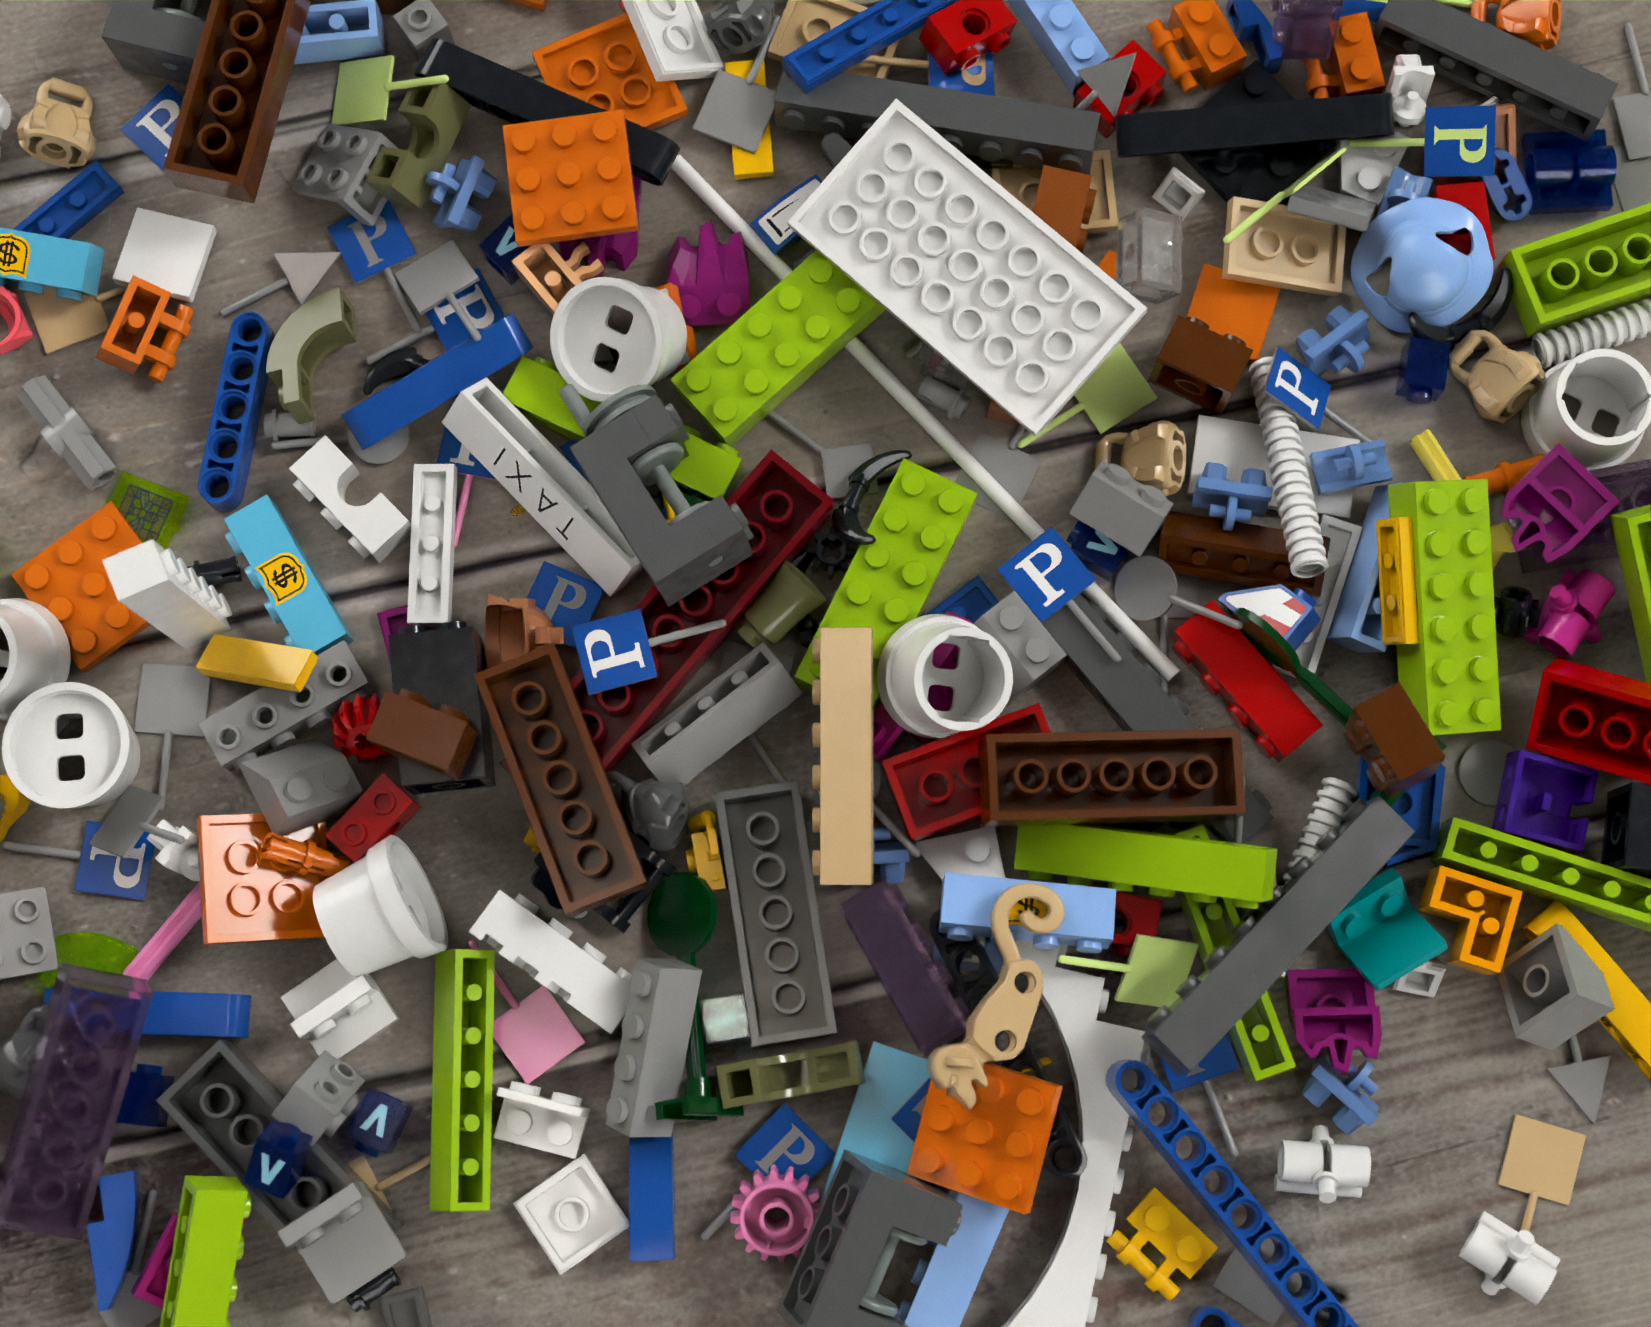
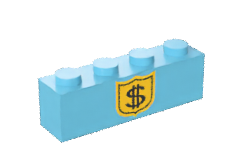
(50, 263)
(286, 577)

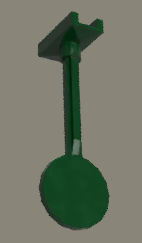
(1280, 653)
(680, 924)

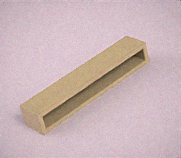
(845, 756)

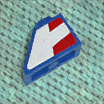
(1284, 610)

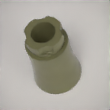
(779, 607)

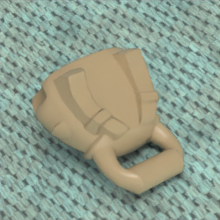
(58, 130)
(1500, 379)
(1150, 455)

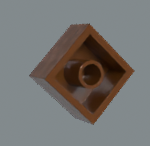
(1200, 364)
(421, 734)
(1393, 741)

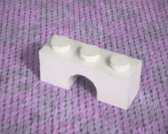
(326, 475)

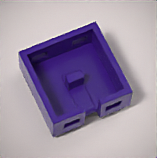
(1538, 800)

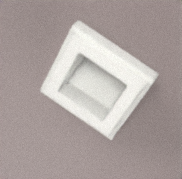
(1178, 193)
(1422, 980)

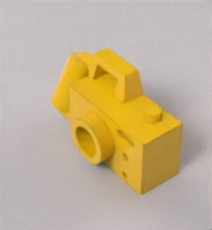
(706, 854)

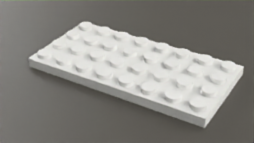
(967, 267)

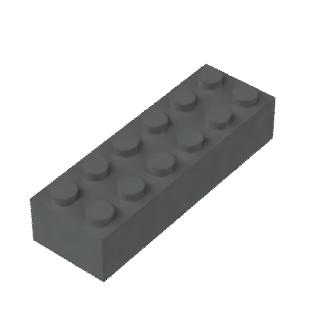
(775, 914)
(225, 1108)

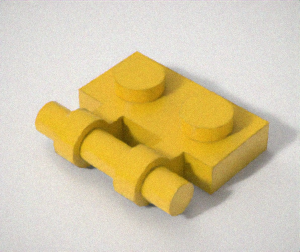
(1171, 1234)

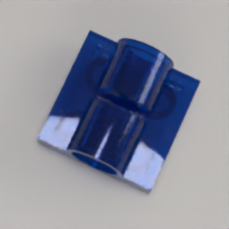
(1569, 172)

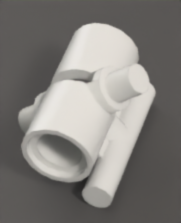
(1322, 1167)
(1509, 1259)

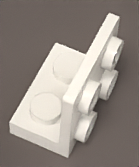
(541, 1122)

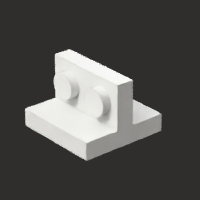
(338, 1010)

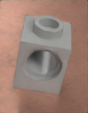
(420, 24)

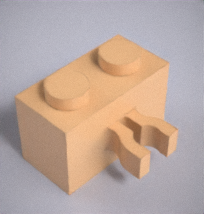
(550, 275)

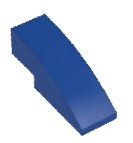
(651, 1199)
(114, 1238)

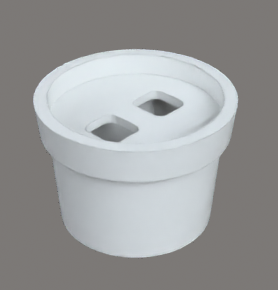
(583, 335)
(1600, 382)
(36, 652)
(979, 681)
(33, 748)
(380, 910)

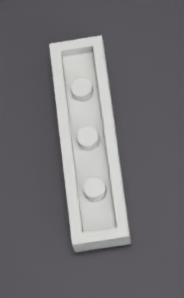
(432, 545)
(1342, 546)

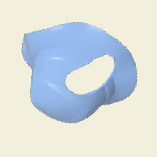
(1425, 271)

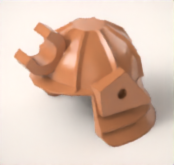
(516, 629)

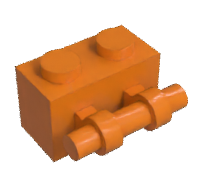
(1205, 41)
(1352, 63)
(134, 325)

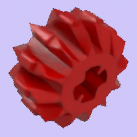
(352, 725)

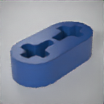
(1513, 181)

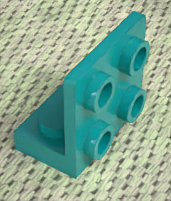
(1384, 932)

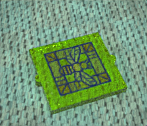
(149, 508)

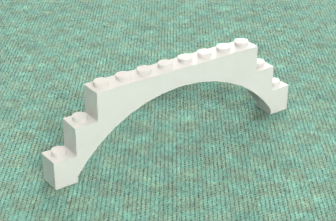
(1073, 1000)

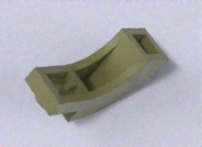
(303, 343)
(790, 1074)

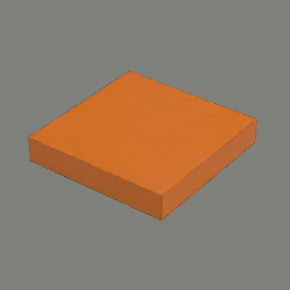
(1234, 307)

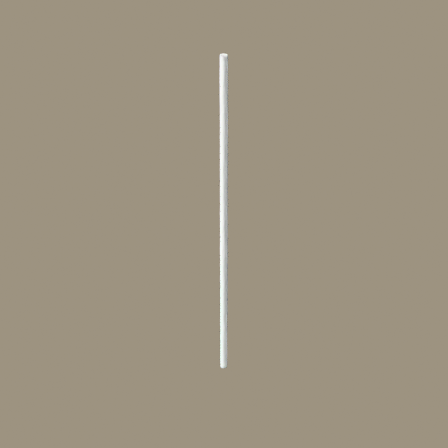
(926, 420)

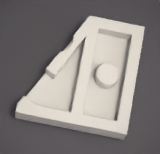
(1368, 169)
(965, 853)

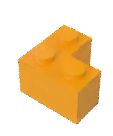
(1483, 916)

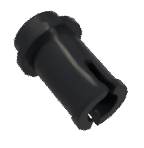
(218, 571)
(373, 1290)

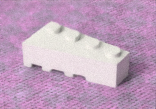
(555, 960)

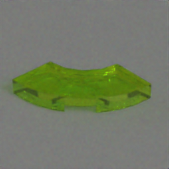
(90, 951)

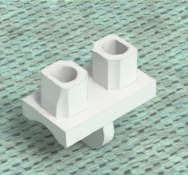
(1409, 89)
(178, 857)

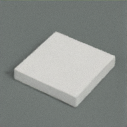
(165, 253)
(572, 1214)

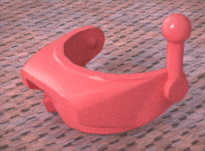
(17, 325)

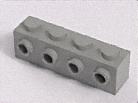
(274, 715)
(717, 717)
(652, 1045)

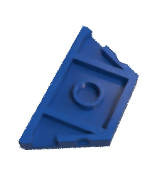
(1417, 807)

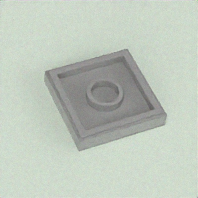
(1332, 207)

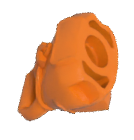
(1526, 19)

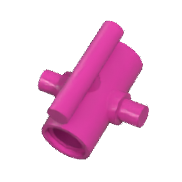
(1571, 613)

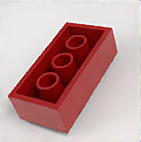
(1593, 719)
(940, 781)

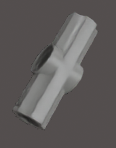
(67, 432)

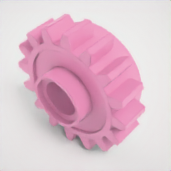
(771, 1191)

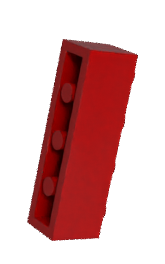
(1246, 683)

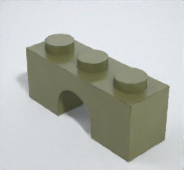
(435, 120)

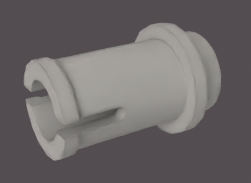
(944, 397)
(285, 425)

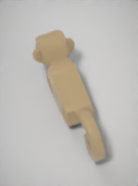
(1003, 1006)

